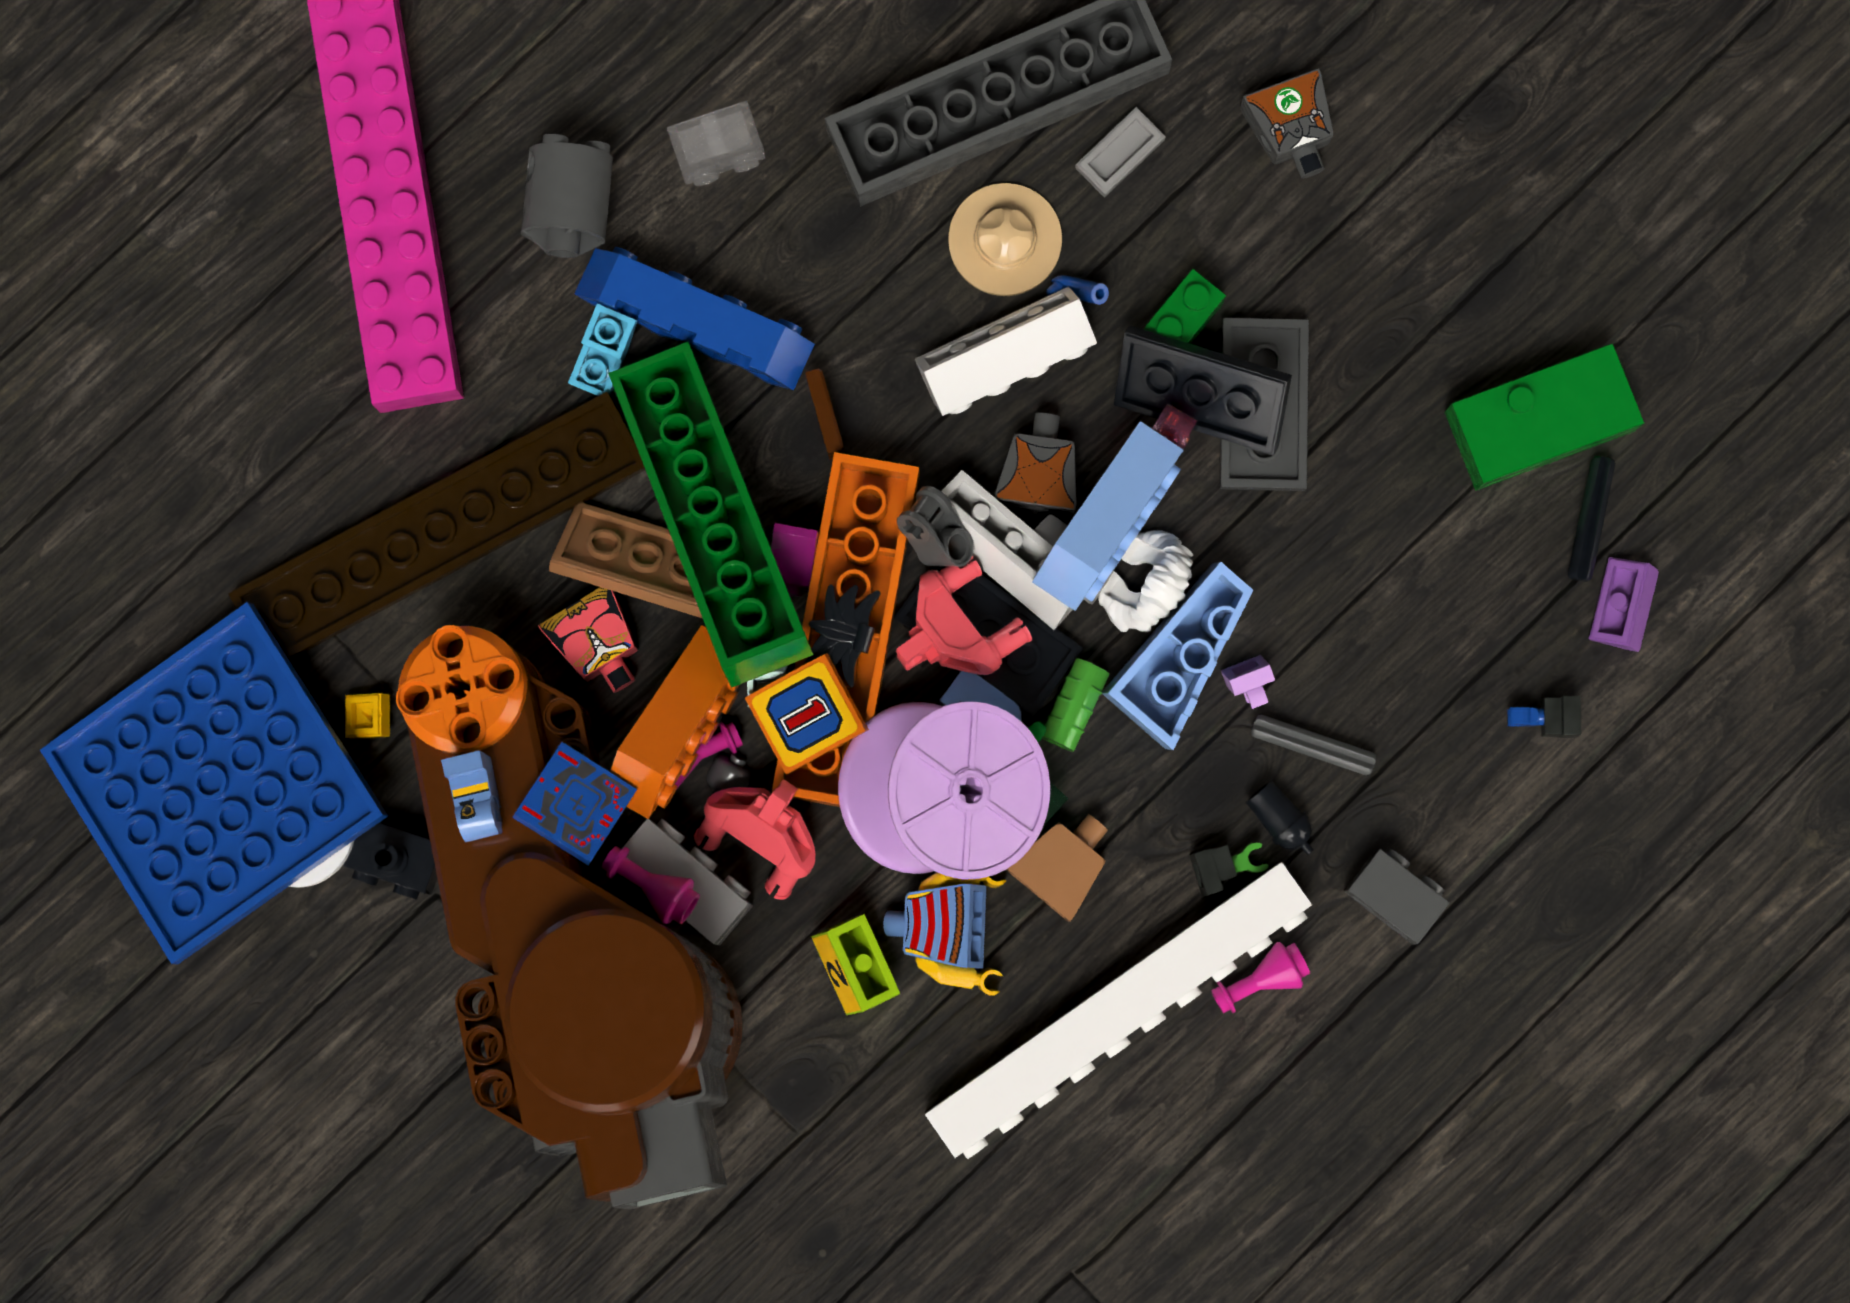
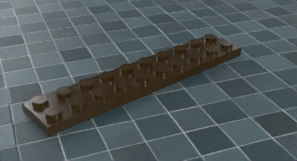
(444, 527)

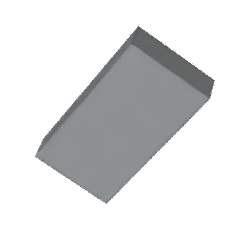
(1120, 152)

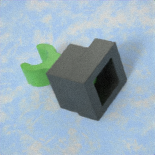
(1218, 865)

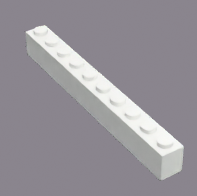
(1119, 1009)

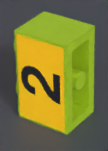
(855, 965)

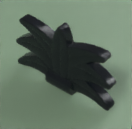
(845, 630)

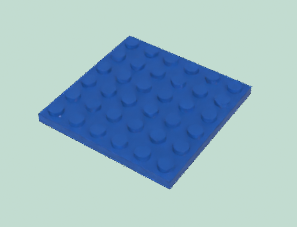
(213, 783)

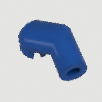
(1084, 289)

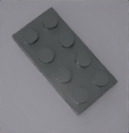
(1282, 347)

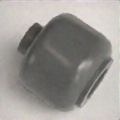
(729, 772)

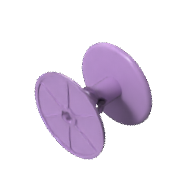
(945, 789)

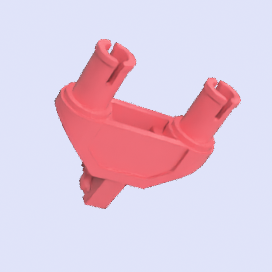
(948, 635)
(764, 825)

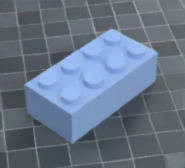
(1110, 518)

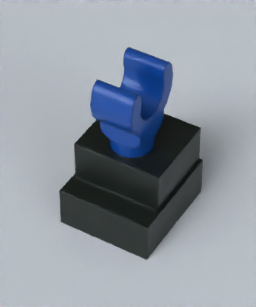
(1556, 717)

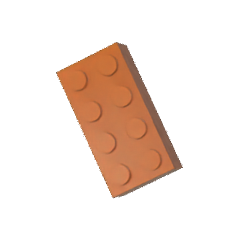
(674, 726)

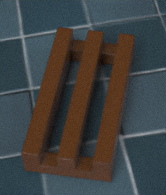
(824, 412)

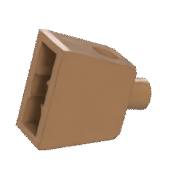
(1062, 865)

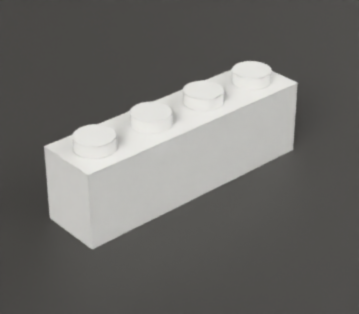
(1006, 351)
(1005, 547)

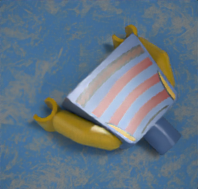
(946, 929)

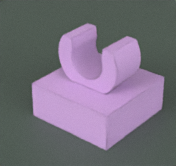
(1248, 679)

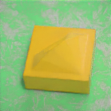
(367, 715)

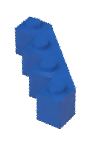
(688, 314)

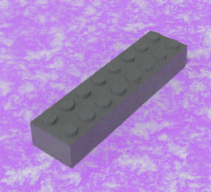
(997, 96)

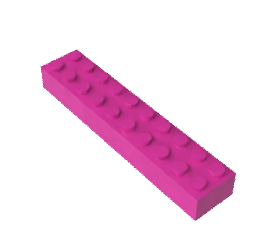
(385, 203)

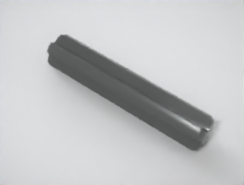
(1313, 744)

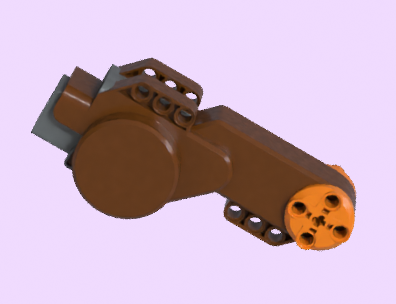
(596, 1015)

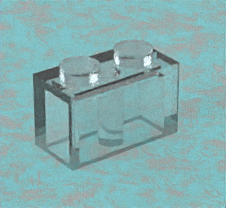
(716, 144)

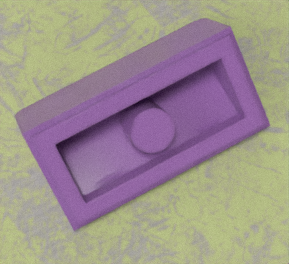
(1624, 603)

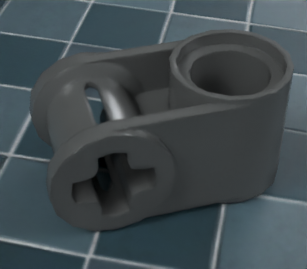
(934, 532)

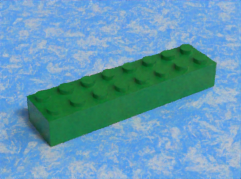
(710, 515)

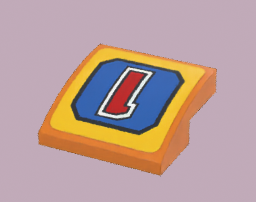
(806, 713)

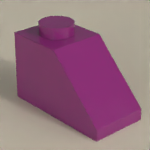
(795, 555)

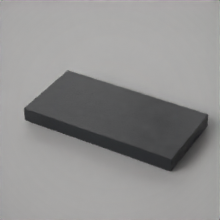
(1220, 391)
(1031, 670)

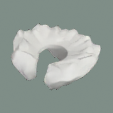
(1162, 586)

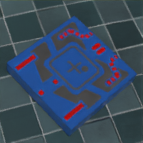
(574, 803)

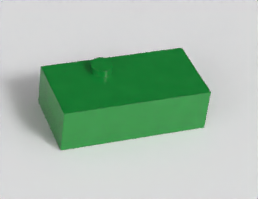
(1544, 417)

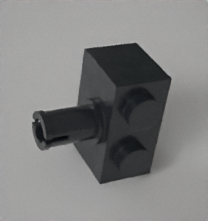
(394, 857)

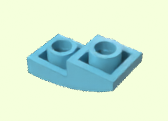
(602, 350)

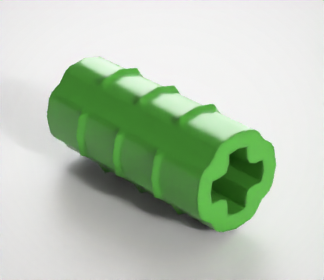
(1075, 704)

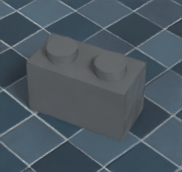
(1397, 895)

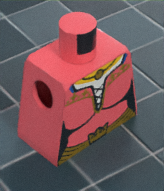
(594, 638)

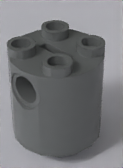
(567, 195)

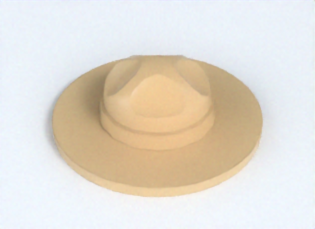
(1005, 239)

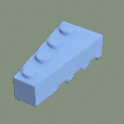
(1172, 666)

